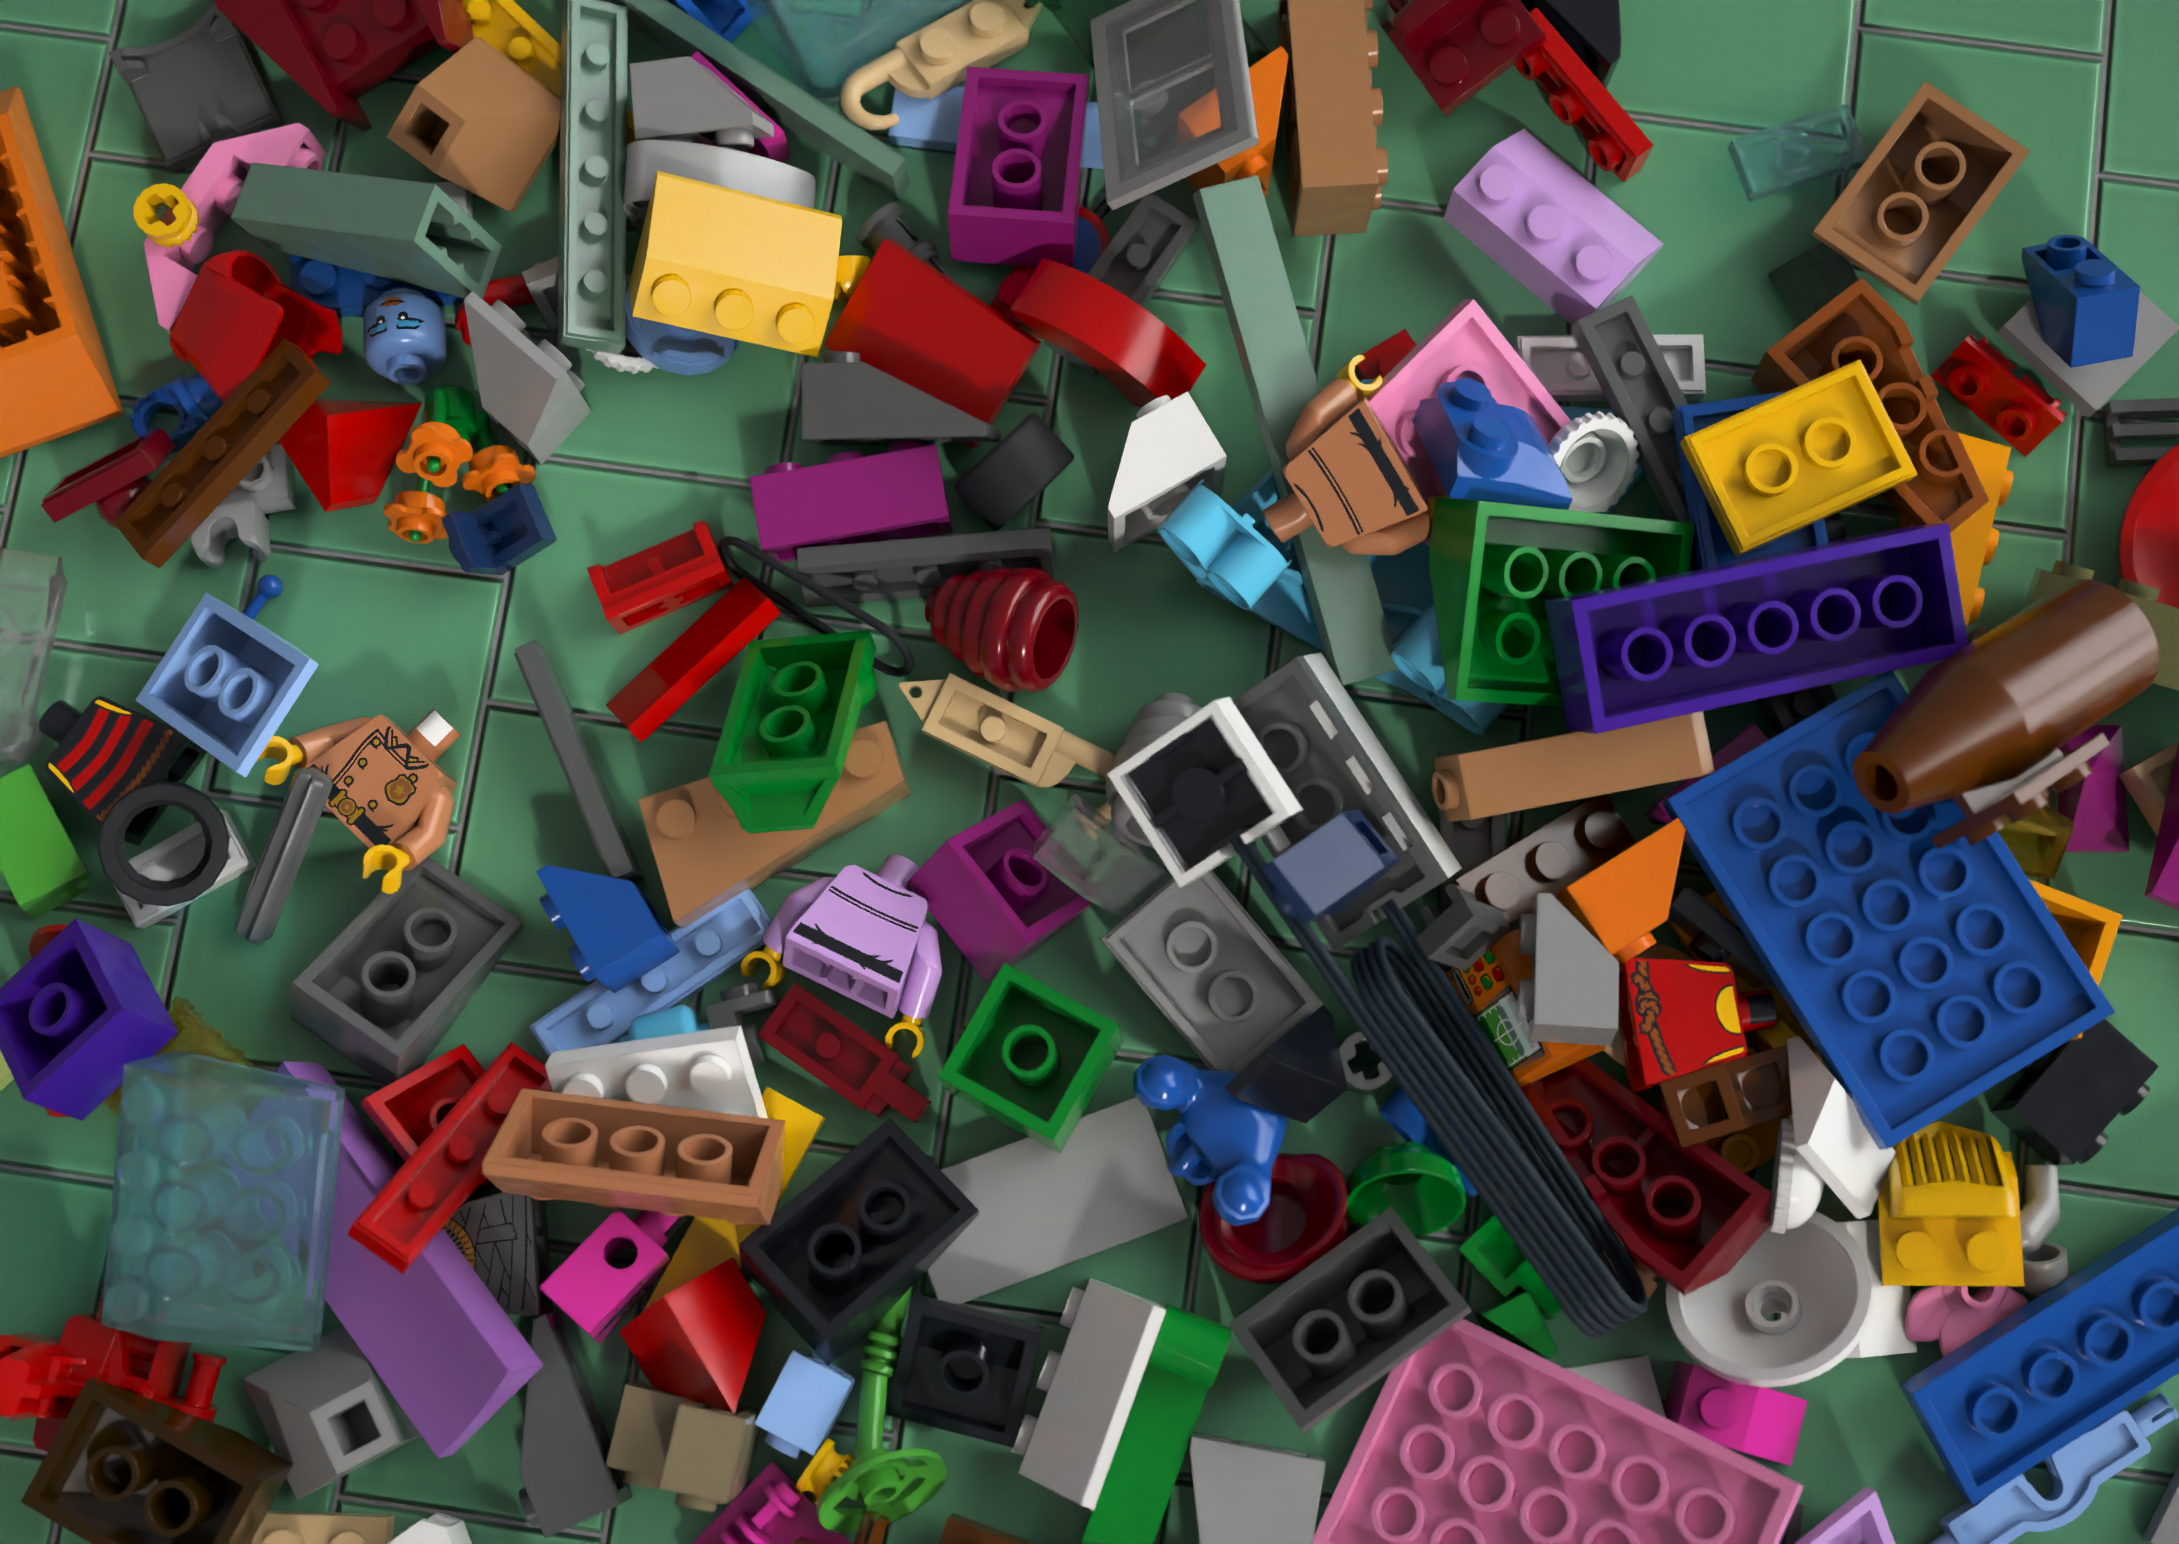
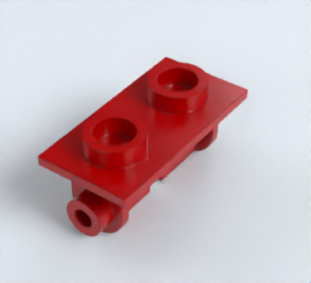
(2011, 407)

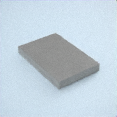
(1211, 972)

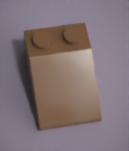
(1920, 192)

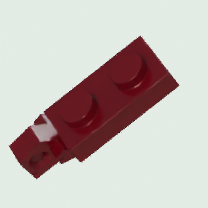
(841, 1055)

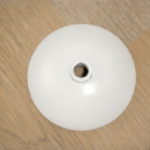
(1808, 1274)

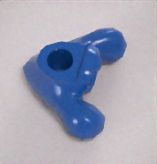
(1214, 1135)

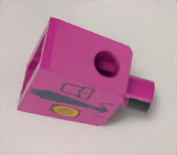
(596, 1292)

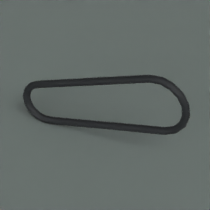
(819, 590)

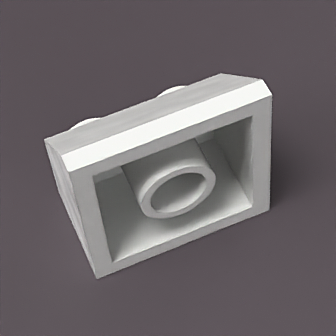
(1161, 463)

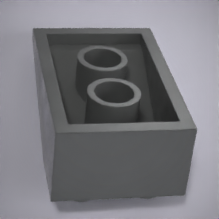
(403, 971)

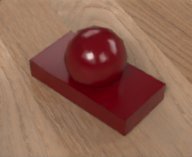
(110, 480)

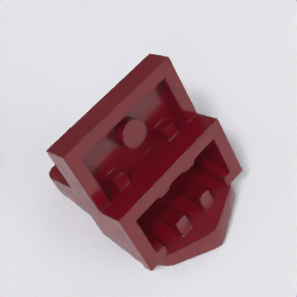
(1460, 43)

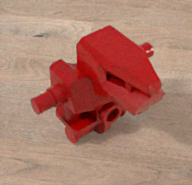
(47, 1374)

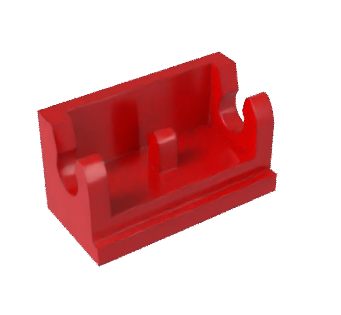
(661, 579)

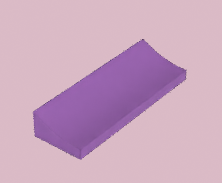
(427, 1332)

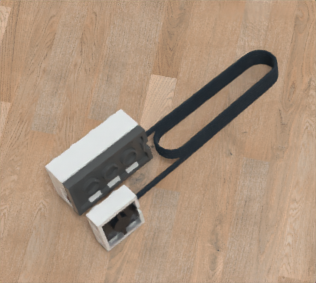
(1279, 771)

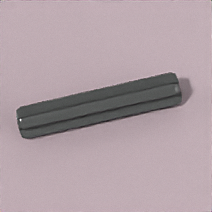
(283, 854)

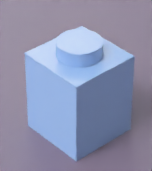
(804, 1404)

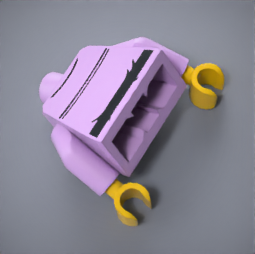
(861, 940)

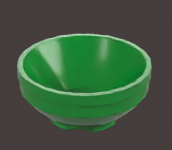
(1412, 1181)

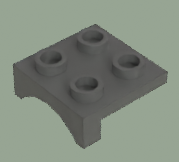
(197, 89)

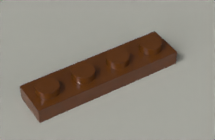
(222, 453)

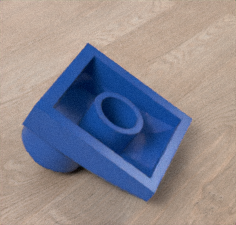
(1488, 449)

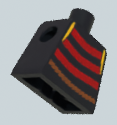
(111, 753)

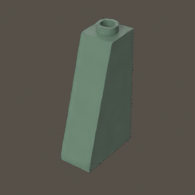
(368, 226)

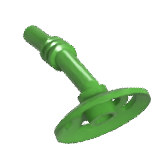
(876, 1473)

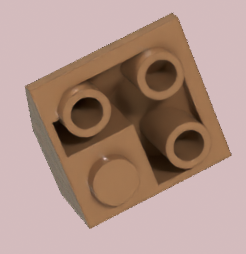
(481, 124)

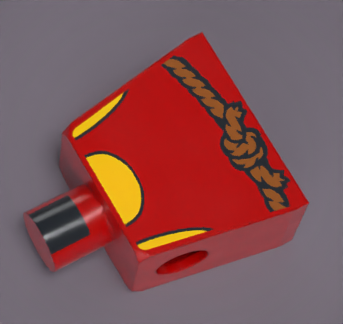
(1684, 1018)

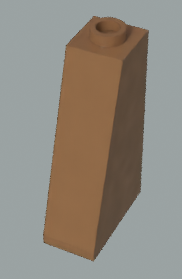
(1570, 767)

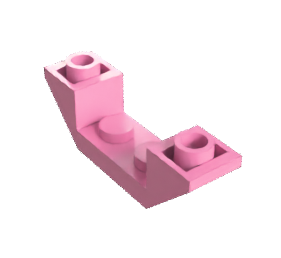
(214, 191)

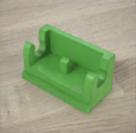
(35, 847)

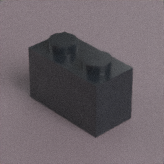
(2075, 1094)

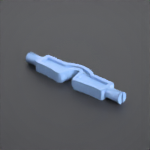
(2075, 1476)

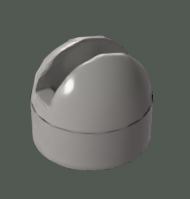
(2045, 1268)

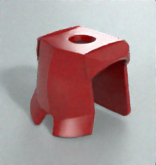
(241, 315)

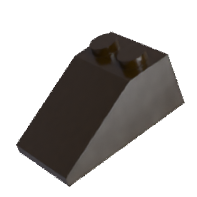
(152, 1474)

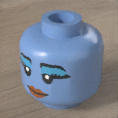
(404, 336)

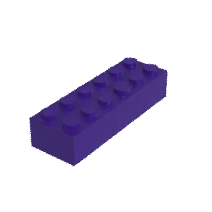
(1756, 628)

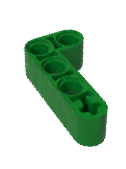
(1158, 1429)

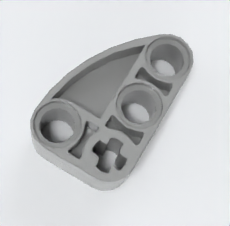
(710, 165)

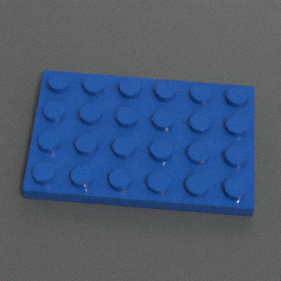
(1896, 956)

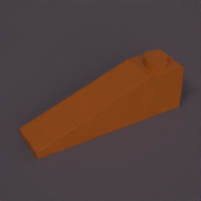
(1866, 328)

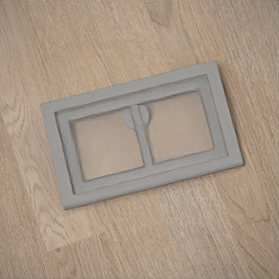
(1170, 92)

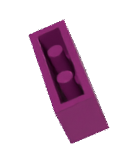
(851, 500)

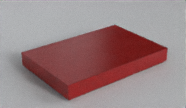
(933, 334)

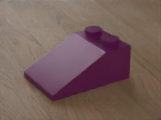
(1018, 167)

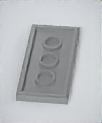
(1057, 1207)

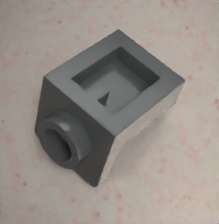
(739, 1003)

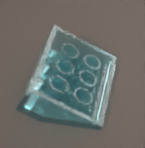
(222, 1204)

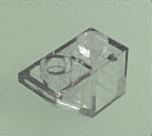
(1098, 859)

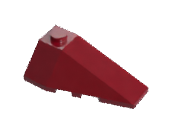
(1669, 1205)

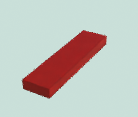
(446, 1164)

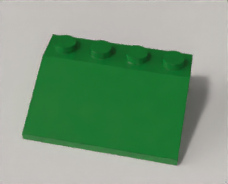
(1501, 564)

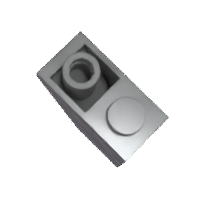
(693, 105)
(1570, 981)

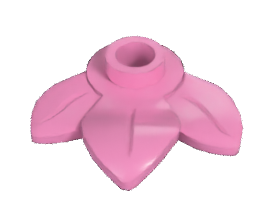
(1956, 1317)

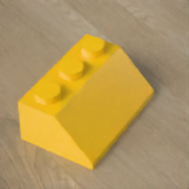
(736, 265)

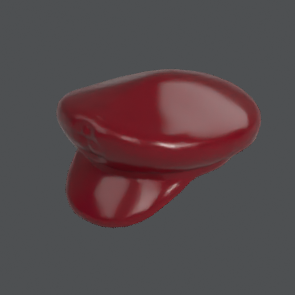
(1293, 1232)

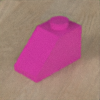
(1735, 1414)

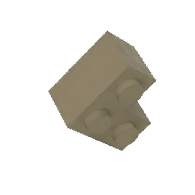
(683, 1446)

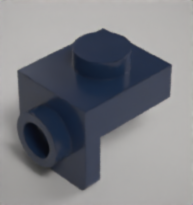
(499, 532)

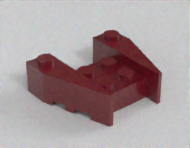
(348, 45)

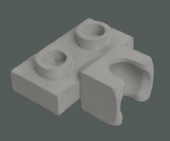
(242, 513)

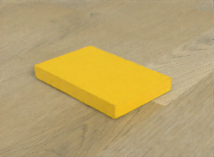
(1798, 458)

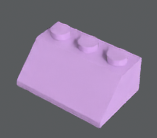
(1549, 227)

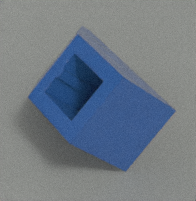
(2081, 301)
(611, 923)

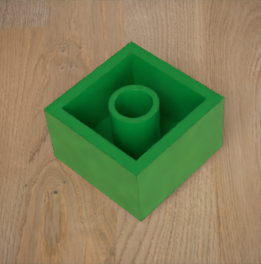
(1031, 1057)

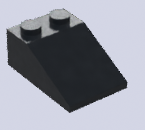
(856, 1240)

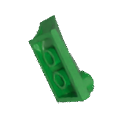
(792, 727)

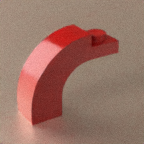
(1101, 328)

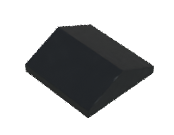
(964, 1370)

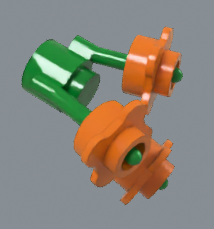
(436, 454)

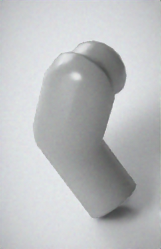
(2041, 1207)

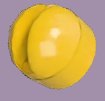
(849, 273)

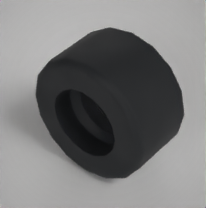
(1014, 472)

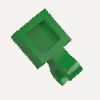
(1505, 1267)

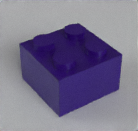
(78, 1020)

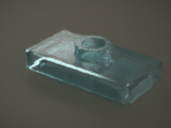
(1798, 152)

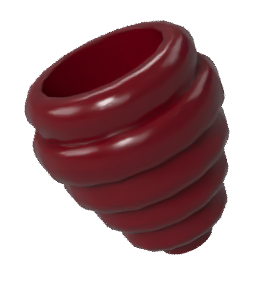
(1007, 625)

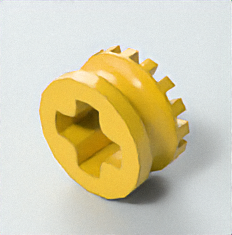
(183, 210)
(823, 1470)

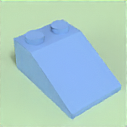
(227, 683)

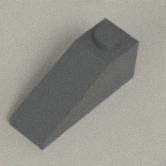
(864, 405)
(564, 1439)

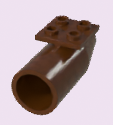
(2002, 707)

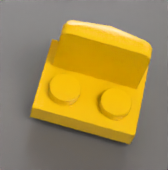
(1950, 1211)

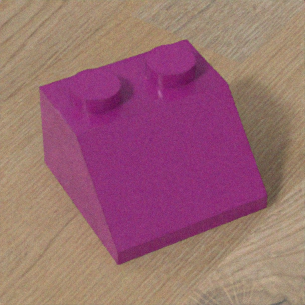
(994, 892)

